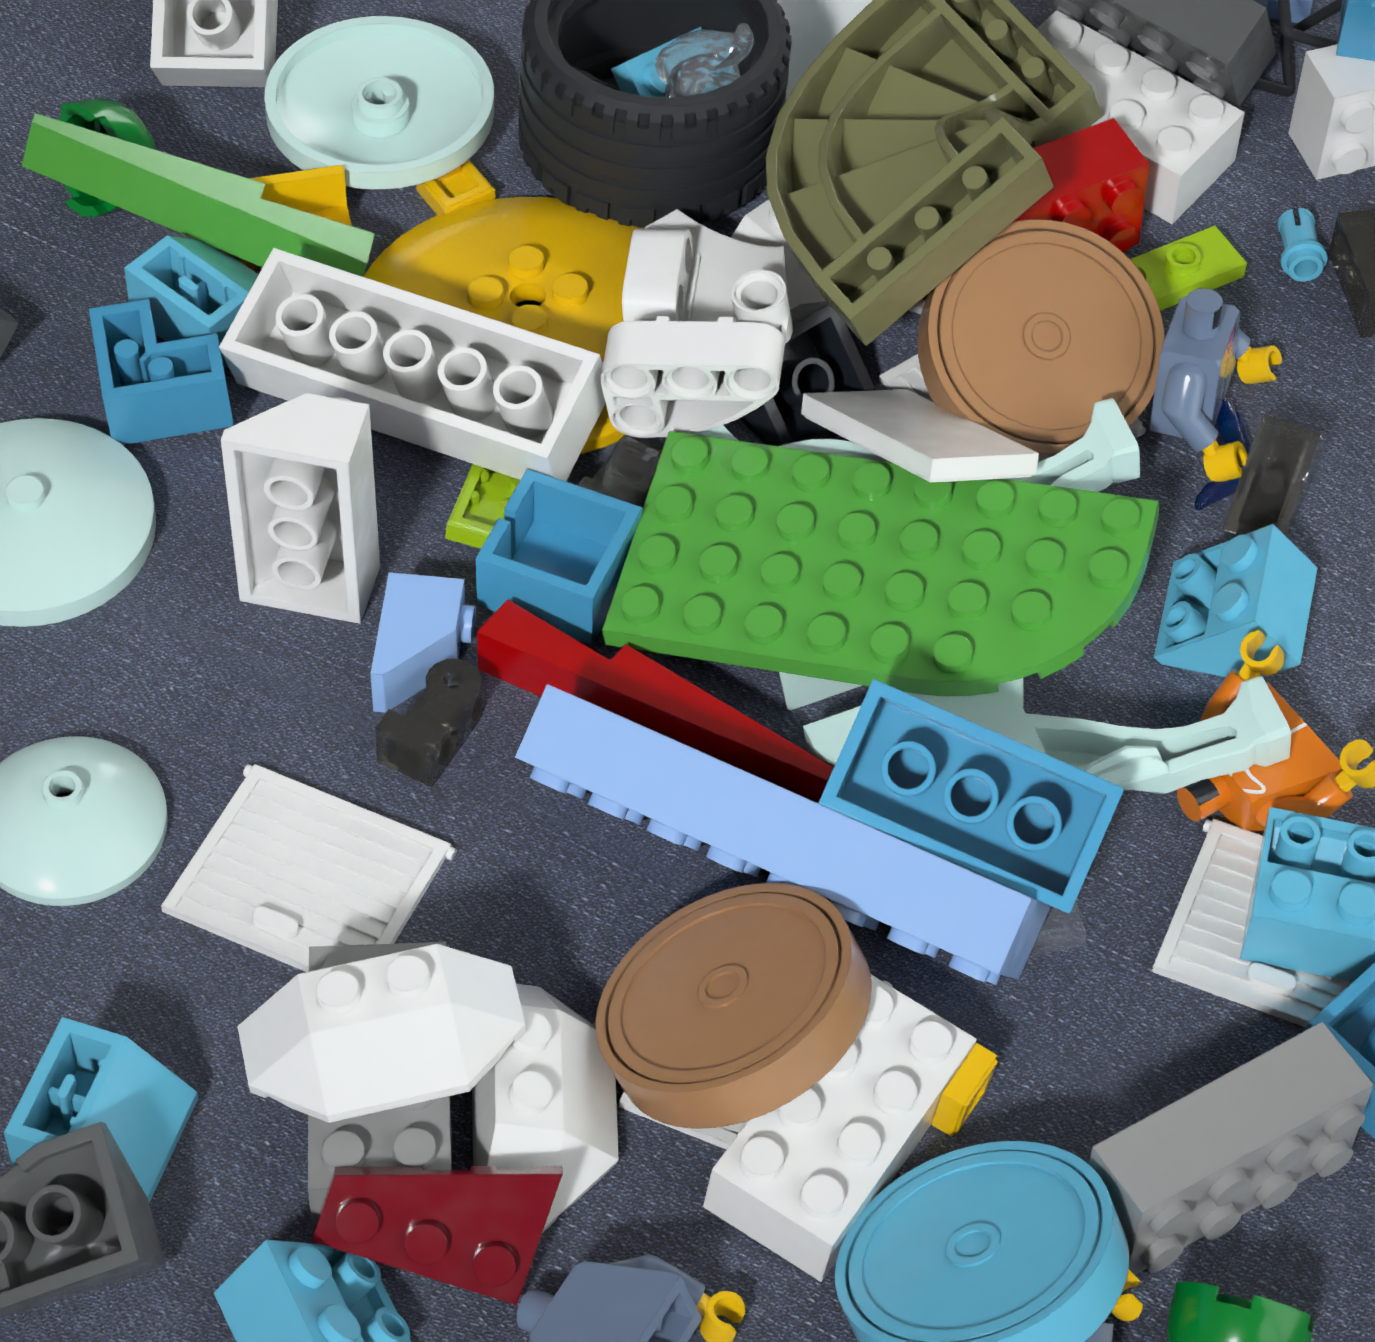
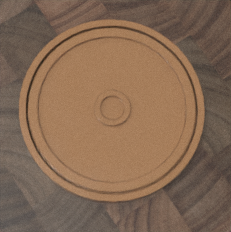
(1041, 334)
(734, 1005)

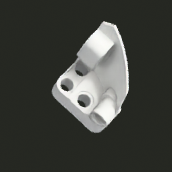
(697, 330)

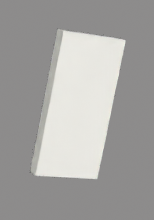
(919, 435)

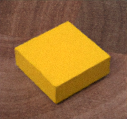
(456, 189)
(965, 1090)

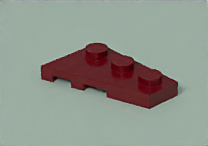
(446, 1225)

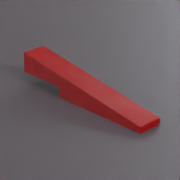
(534, 654)

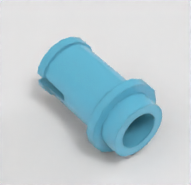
(1302, 254)

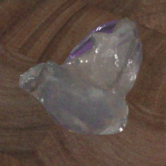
(703, 60)

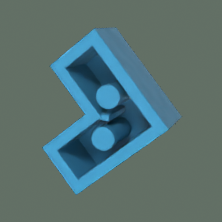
(155, 386)

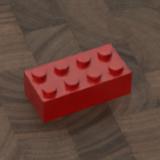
(1096, 184)

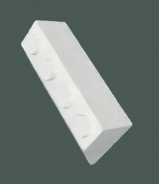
(304, 506)

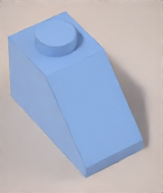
(418, 626)

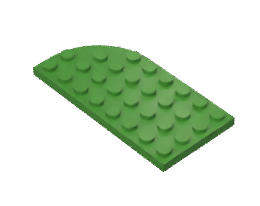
(872, 569)

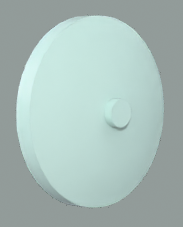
(381, 99)
(70, 520)

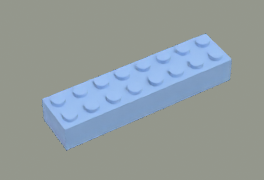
(774, 829)

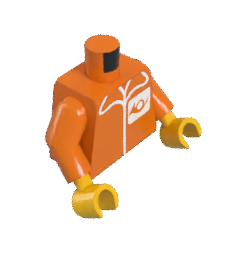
(1306, 783)

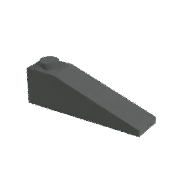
(72, 1221)

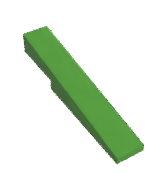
(190, 197)

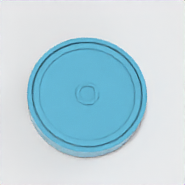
(985, 1250)

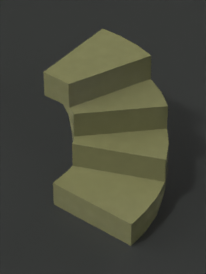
(916, 148)

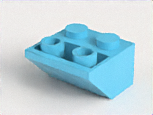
(189, 287)
(1232, 591)
(1313, 897)
(106, 1079)
(308, 1296)

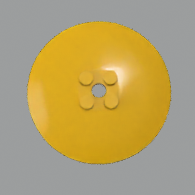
(517, 252)

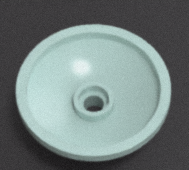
(83, 842)

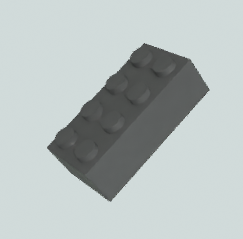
(1210, 42)

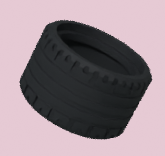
(638, 153)

